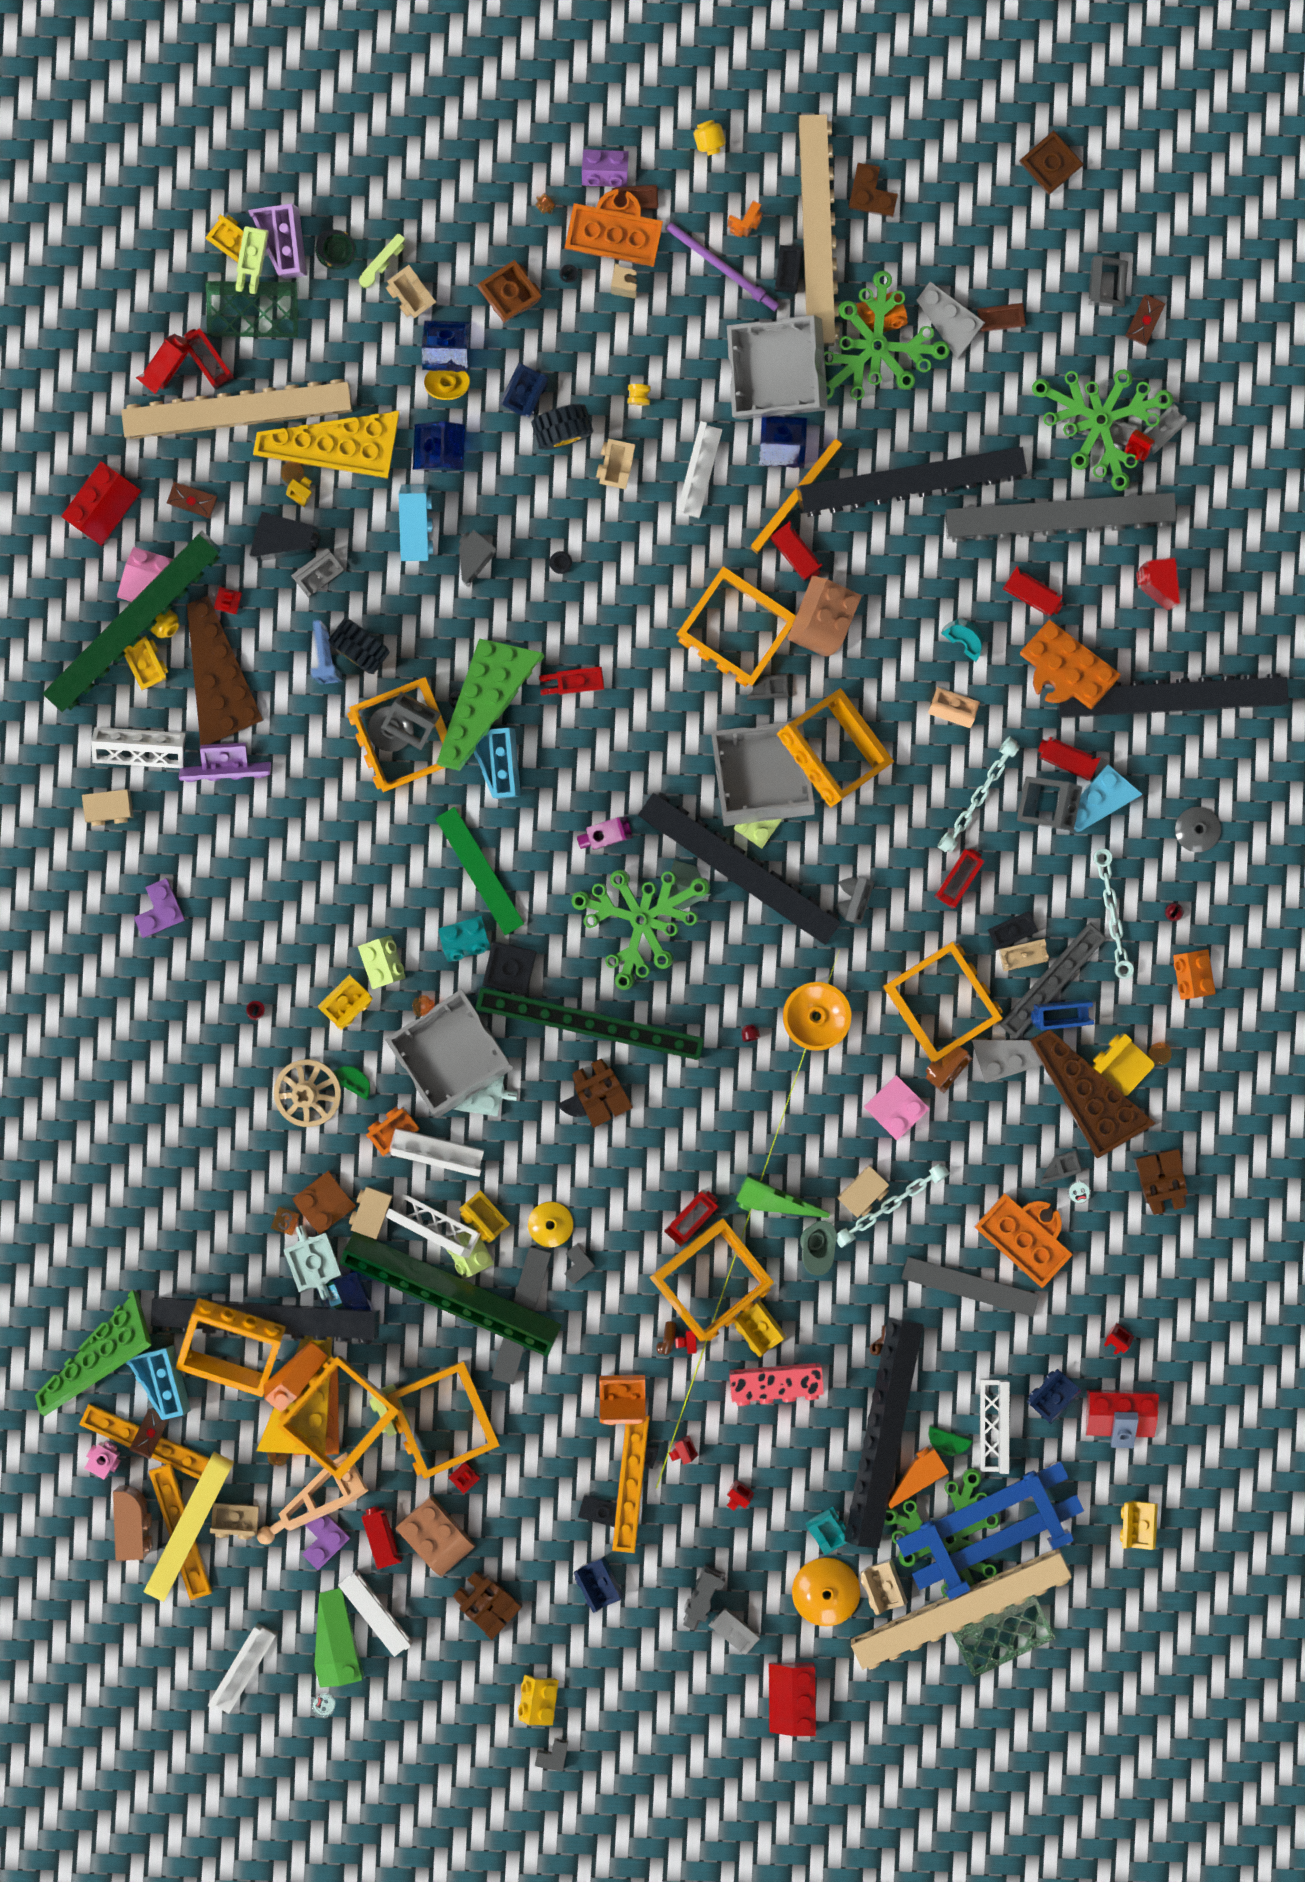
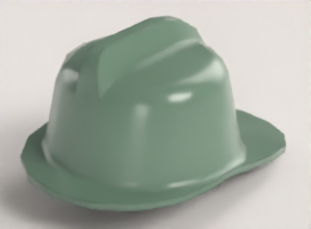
(818, 1247)

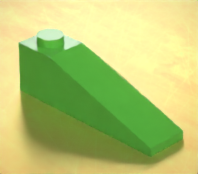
(765, 1197)
(336, 1650)

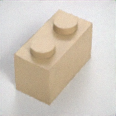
(107, 806)
(863, 1192)
(371, 1212)

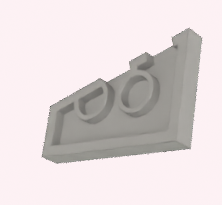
(950, 318)
(1004, 1057)

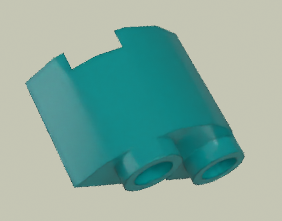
(968, 634)
(827, 1530)

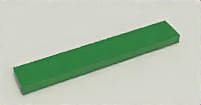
(479, 871)

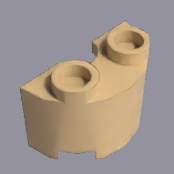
(410, 292)
(616, 463)

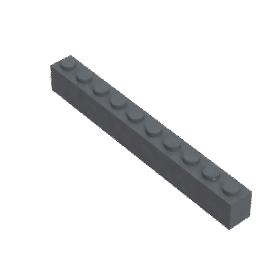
(1060, 516)

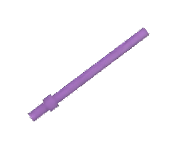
(758, 293)

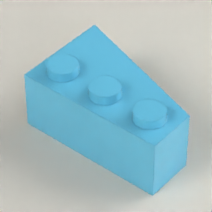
(415, 522)
(499, 762)
(1103, 796)
(161, 1381)

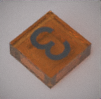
(285, 1221)

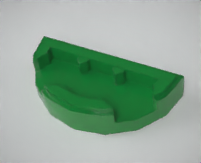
(353, 1080)
(947, 1442)

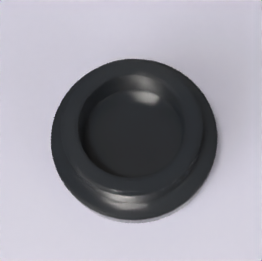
(560, 562)

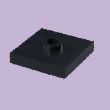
(509, 968)

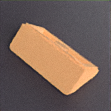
(954, 707)

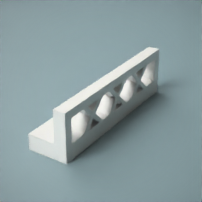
(699, 470)
(138, 743)
(436, 1152)
(426, 1231)
(1003, 1426)
(375, 1613)
(242, 1668)

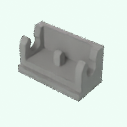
(1170, 423)
(317, 572)
(734, 1630)

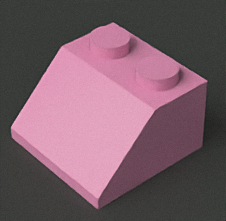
(139, 572)
(896, 1107)

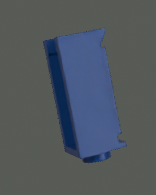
(1082, 1020)

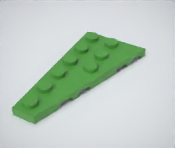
(488, 689)
(99, 1355)

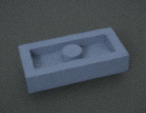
(1124, 1430)

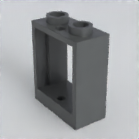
(1064, 816)

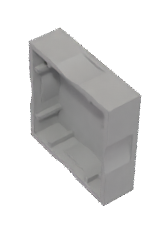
(777, 367)
(759, 776)
(449, 1053)

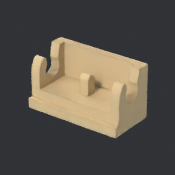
(623, 284)
(1023, 955)

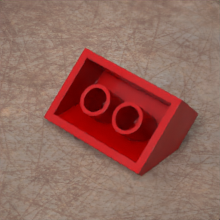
(101, 503)
(1160, 582)
(1104, 1403)
(792, 1699)

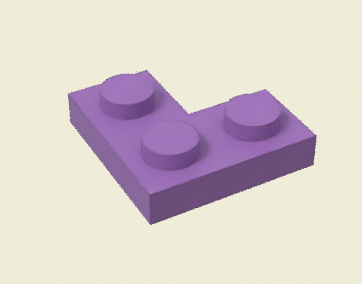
(165, 911)
(329, 1540)

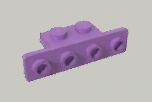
(224, 761)

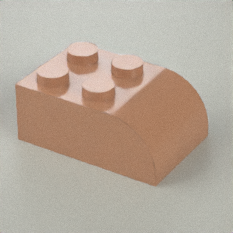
(824, 616)
(131, 1524)
(435, 1536)

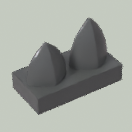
(860, 891)

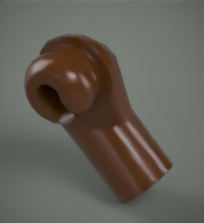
(668, 1339)
(875, 1347)

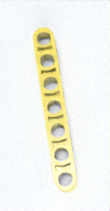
(188, 1526)

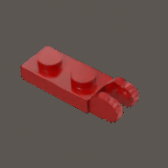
(574, 681)

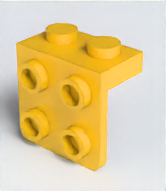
(1123, 1064)

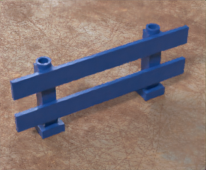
(947, 1565)

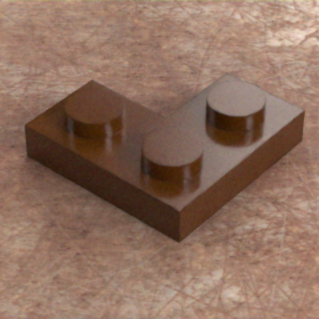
(866, 196)

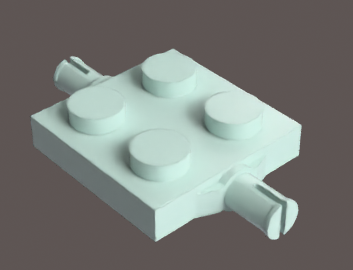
(488, 1099)
(313, 1262)

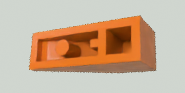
(294, 1376)
(921, 1472)

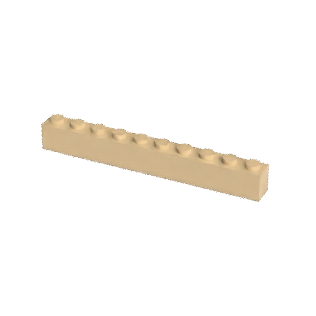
(817, 222)
(237, 410)
(951, 1615)

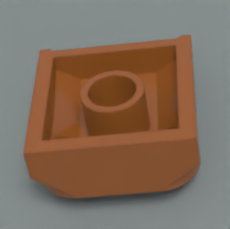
(948, 1069)
(323, 1202)

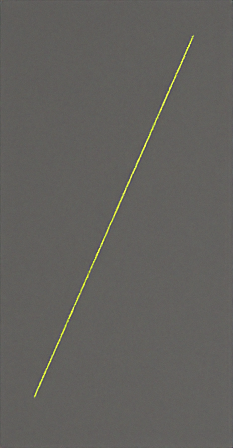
(732, 1264)

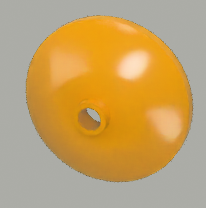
(834, 1018)
(821, 1576)

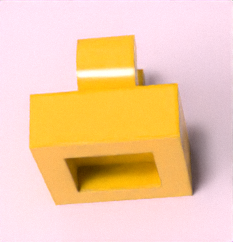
(300, 491)

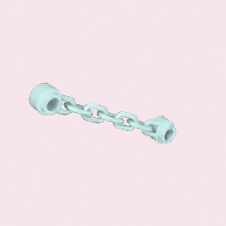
(1008, 748)
(1111, 907)
(937, 1174)

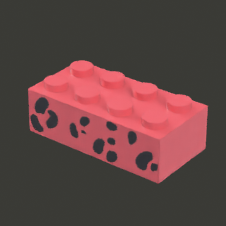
(776, 1383)

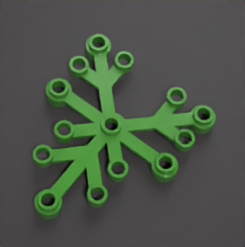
(856, 363)
(1077, 406)
(664, 906)
(959, 1502)

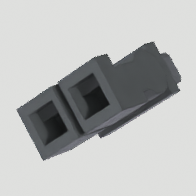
(700, 1602)

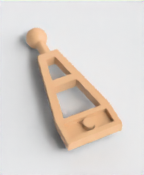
(350, 1484)

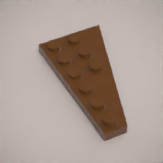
(220, 686)
(1095, 1104)

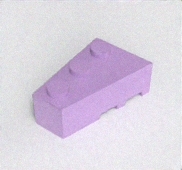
(284, 238)

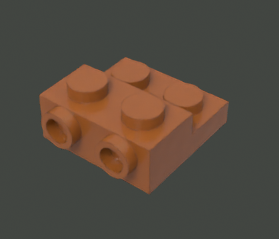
(510, 291)

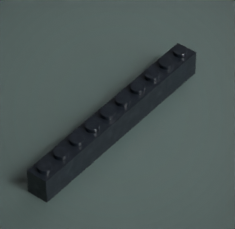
(911, 480)
(1183, 696)
(740, 869)
(298, 1319)
(883, 1432)

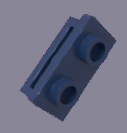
(524, 391)
(1053, 1395)
(598, 1584)

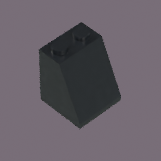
(282, 538)

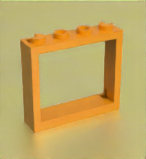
(753, 593)
(858, 732)
(363, 738)
(970, 972)
(743, 1304)
(223, 1371)
(315, 1383)
(410, 1444)

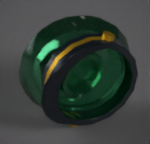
(335, 249)

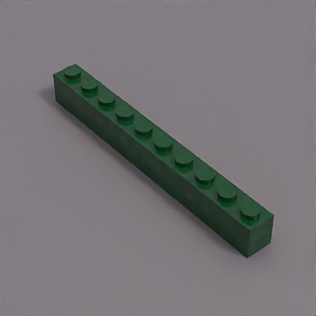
(132, 621)
(589, 1023)
(450, 1293)

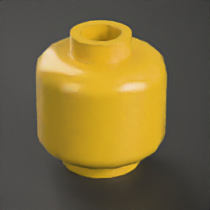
(709, 137)
(166, 625)

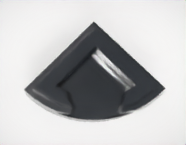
(573, 1107)
(650, 1456)

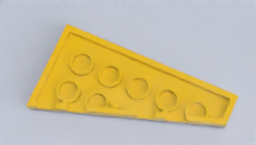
(346, 445)
(309, 1421)

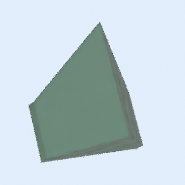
(685, 875)

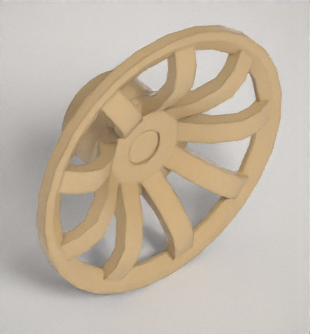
(306, 1093)

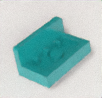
(464, 939)

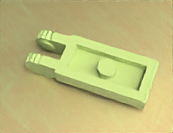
(251, 257)
(381, 261)

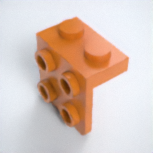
(622, 1399)

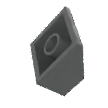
(474, 555)

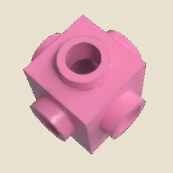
(97, 1465)

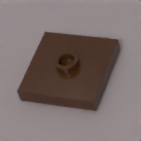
(1051, 162)

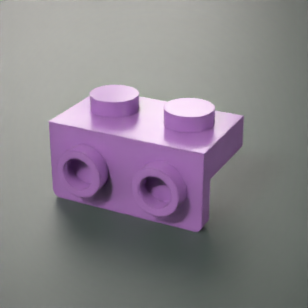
(605, 168)

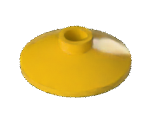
(446, 384)
(550, 1212)

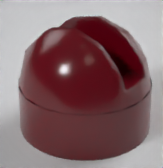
(1170, 909)
(250, 1009)
(750, 1033)

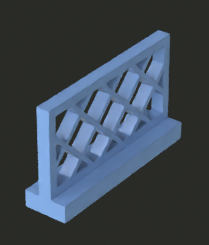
(326, 672)

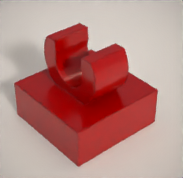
(1139, 445)
(228, 600)
(1119, 1338)
(687, 1341)
(684, 1450)
(464, 1477)
(739, 1495)

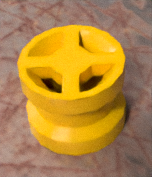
(639, 394)

